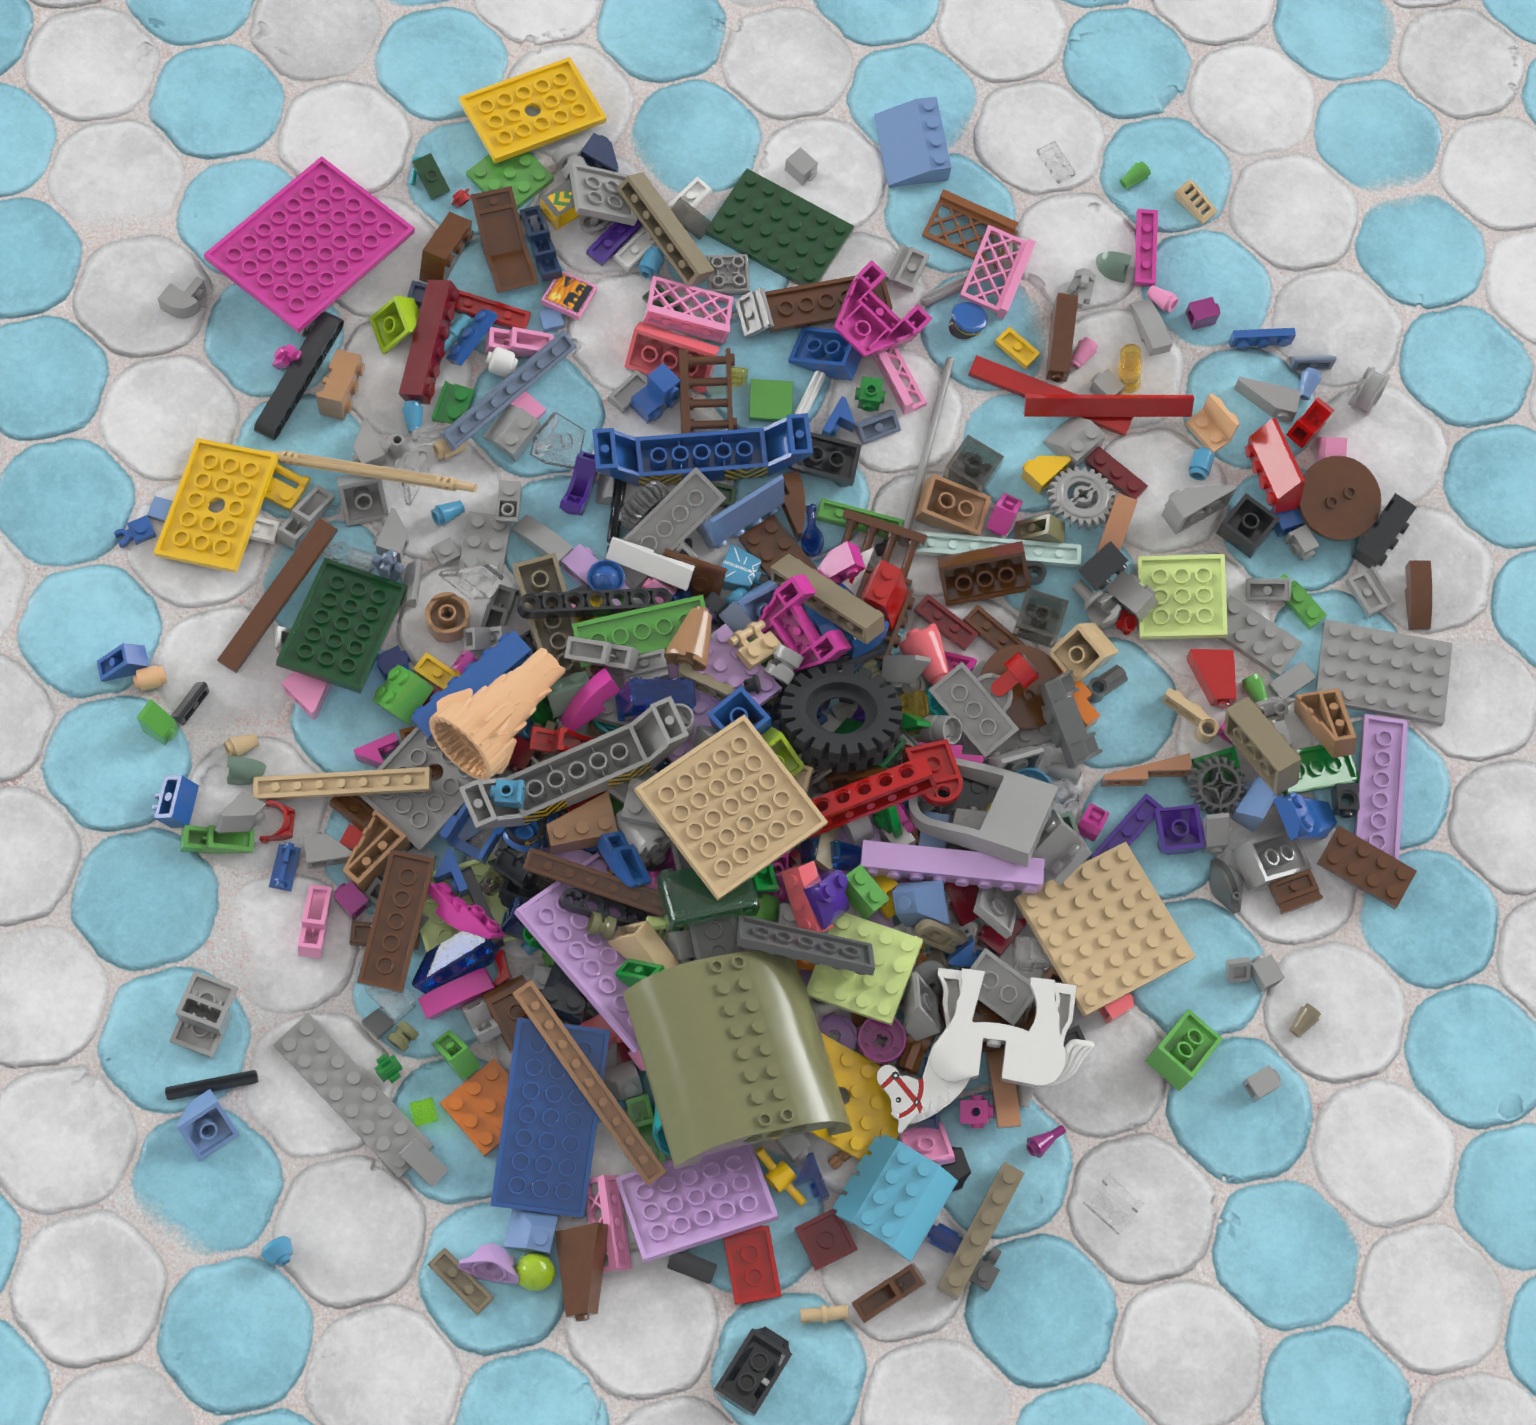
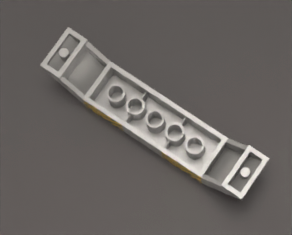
(583, 769)

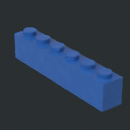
(495, 661)

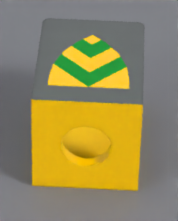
(559, 206)

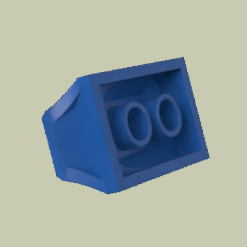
(1305, 817)

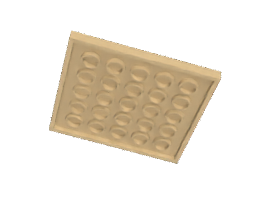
(730, 807)
(1105, 929)

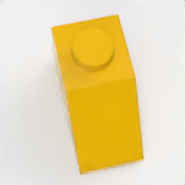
(1042, 469)

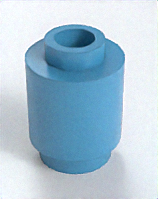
(651, 262)
(1201, 463)

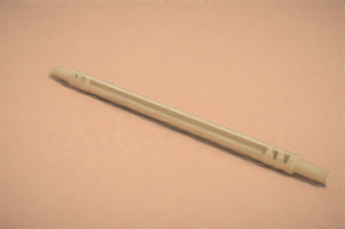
(374, 471)

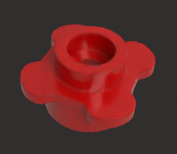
(461, 198)
(1126, 622)

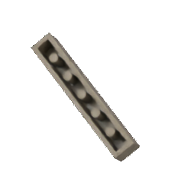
(665, 229)
(832, 600)
(980, 1231)

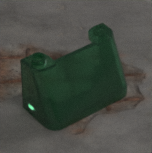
(688, 900)

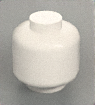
(501, 362)

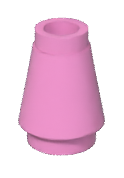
(1163, 299)
(1084, 351)

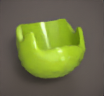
(535, 1272)

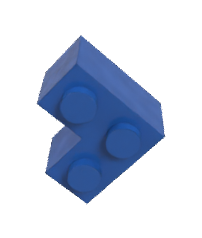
(658, 395)

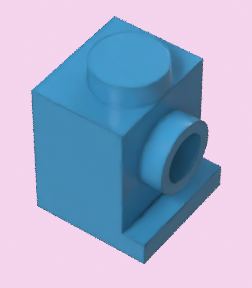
(514, 799)

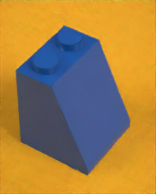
(734, 707)

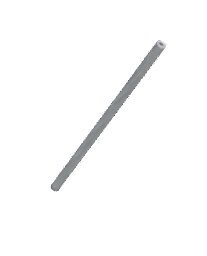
(927, 447)

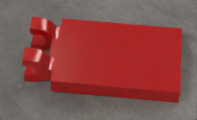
(752, 1265)

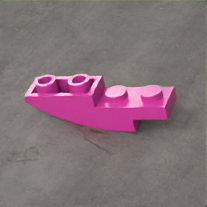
(462, 916)

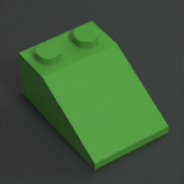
(1183, 1050)

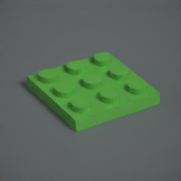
(521, 172)

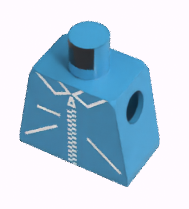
(742, 570)

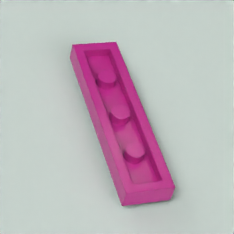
(1145, 247)

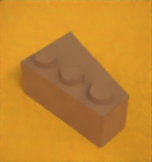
(340, 384)
(1327, 720)
(372, 852)

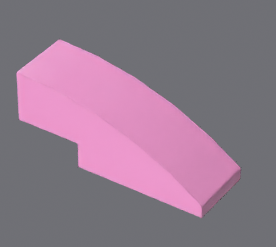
(519, 340)
(315, 921)

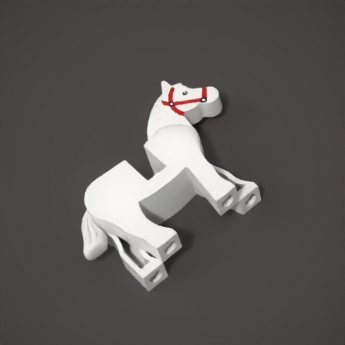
(1029, 1057)

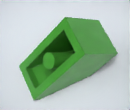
(157, 723)
(456, 1055)

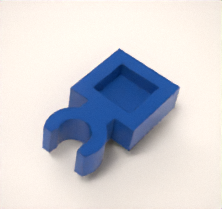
(139, 531)

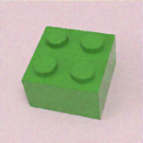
(402, 693)

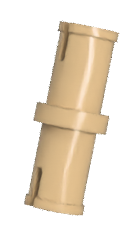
(824, 1314)

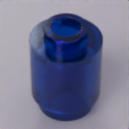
(944, 1238)

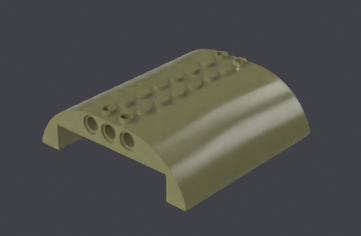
(733, 1054)

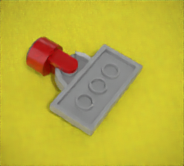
(984, 700)

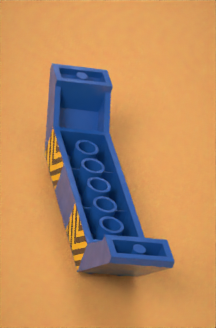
(714, 453)

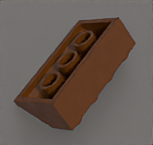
(984, 573)

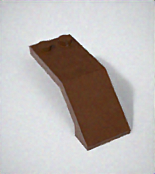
(503, 239)

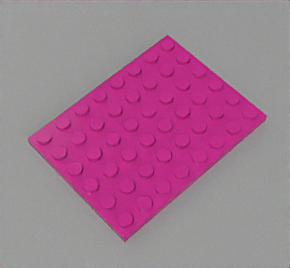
(309, 244)

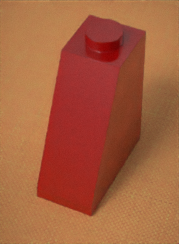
(1215, 675)

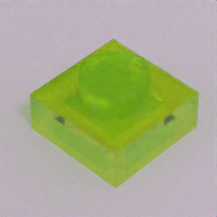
(423, 1112)

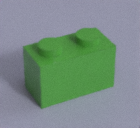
(864, 893)

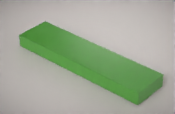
(832, 513)

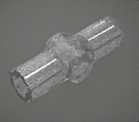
(354, 557)

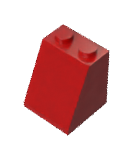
(885, 591)

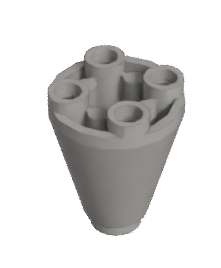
(649, 841)

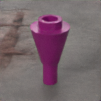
(1041, 1143)

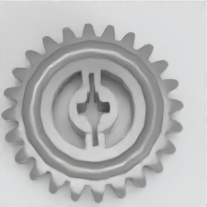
(1076, 507)

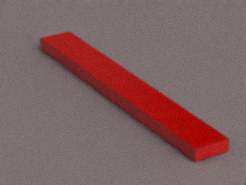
(1022, 384)
(1108, 405)

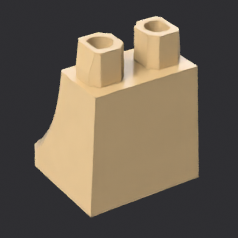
(1083, 650)

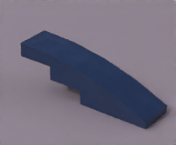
(541, 243)

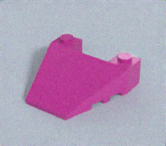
(869, 322)
(794, 628)

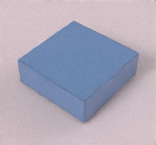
(551, 320)
(159, 509)

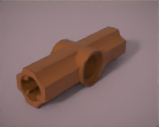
(913, 1054)

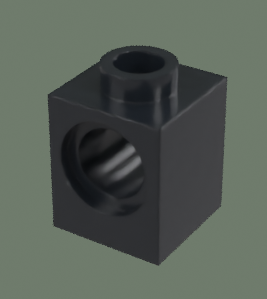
(1349, 792)

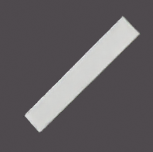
(634, 249)

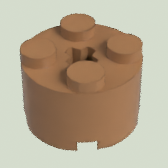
(445, 605)

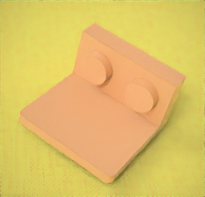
(1213, 424)

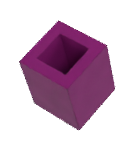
(1202, 313)
(351, 900)

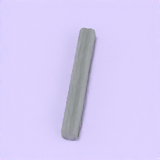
(952, 287)

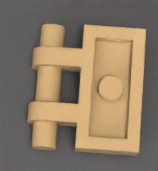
(759, 649)

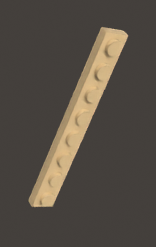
(342, 783)

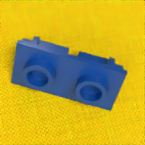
(285, 867)

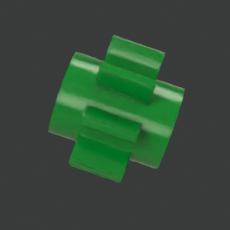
(388, 1068)

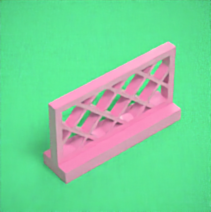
(1014, 276)
(686, 322)

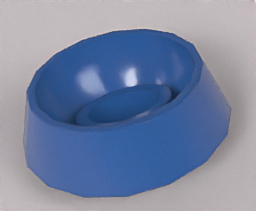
(605, 575)

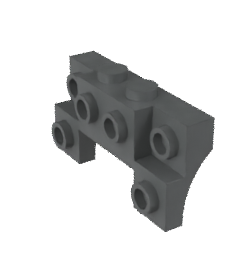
(1065, 720)

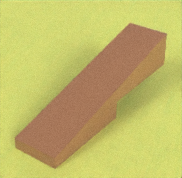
(1138, 776)

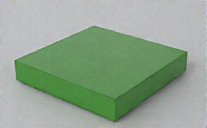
(770, 400)

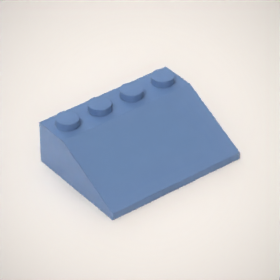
(913, 143)
(742, 513)

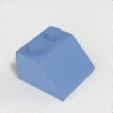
(1254, 804)

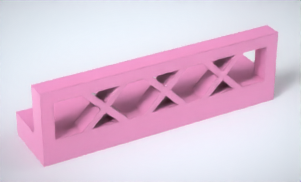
(895, 383)
(612, 1214)

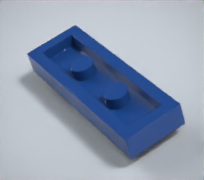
(471, 337)
(1262, 337)

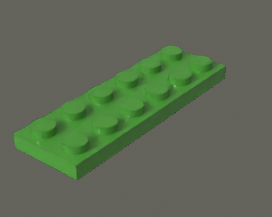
(642, 628)

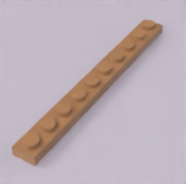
(589, 1082)

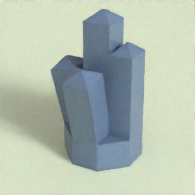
(387, 565)

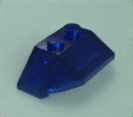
(454, 959)

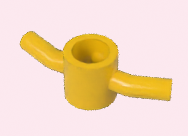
(780, 1176)

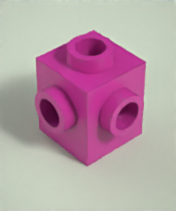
(967, 1111)

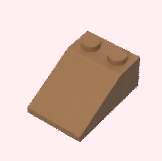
(952, 506)

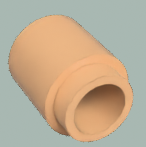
(150, 677)

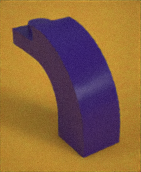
(581, 485)

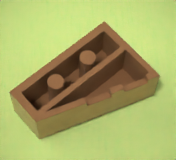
(581, 826)

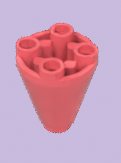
(927, 644)

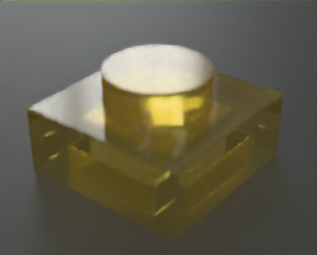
(739, 376)

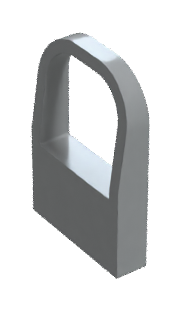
(1012, 822)

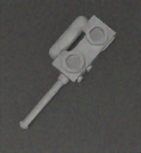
(1277, 706)

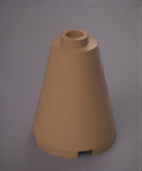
(692, 640)

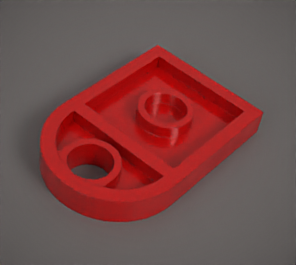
(944, 770)

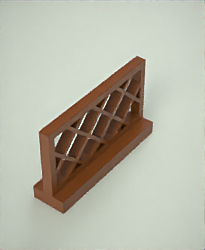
(972, 212)

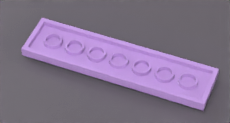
(1381, 782)

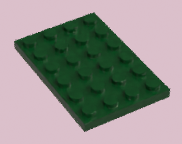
(779, 229)
(342, 625)

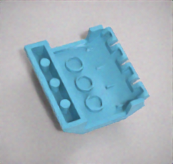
(895, 1195)

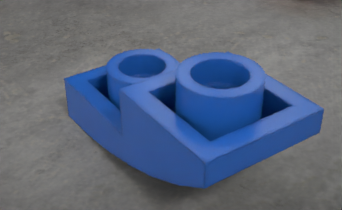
(859, 648)

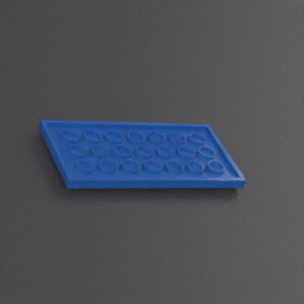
(547, 1126)

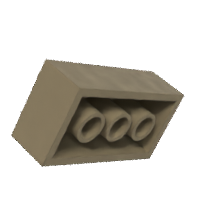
(1262, 745)

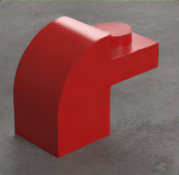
(1310, 423)

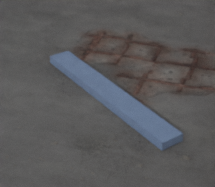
(507, 390)

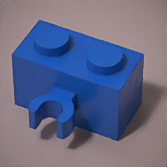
(176, 801)

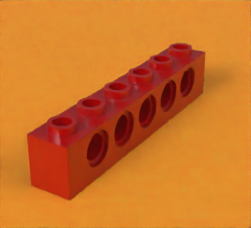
(875, 793)

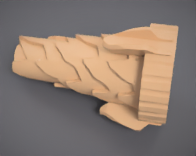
(480, 727)

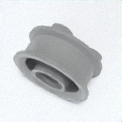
(1369, 390)

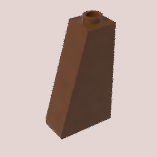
(1061, 337)
(581, 1268)

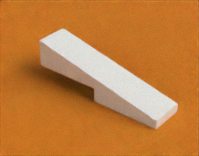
(650, 563)

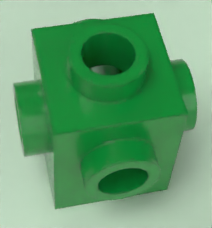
(870, 394)

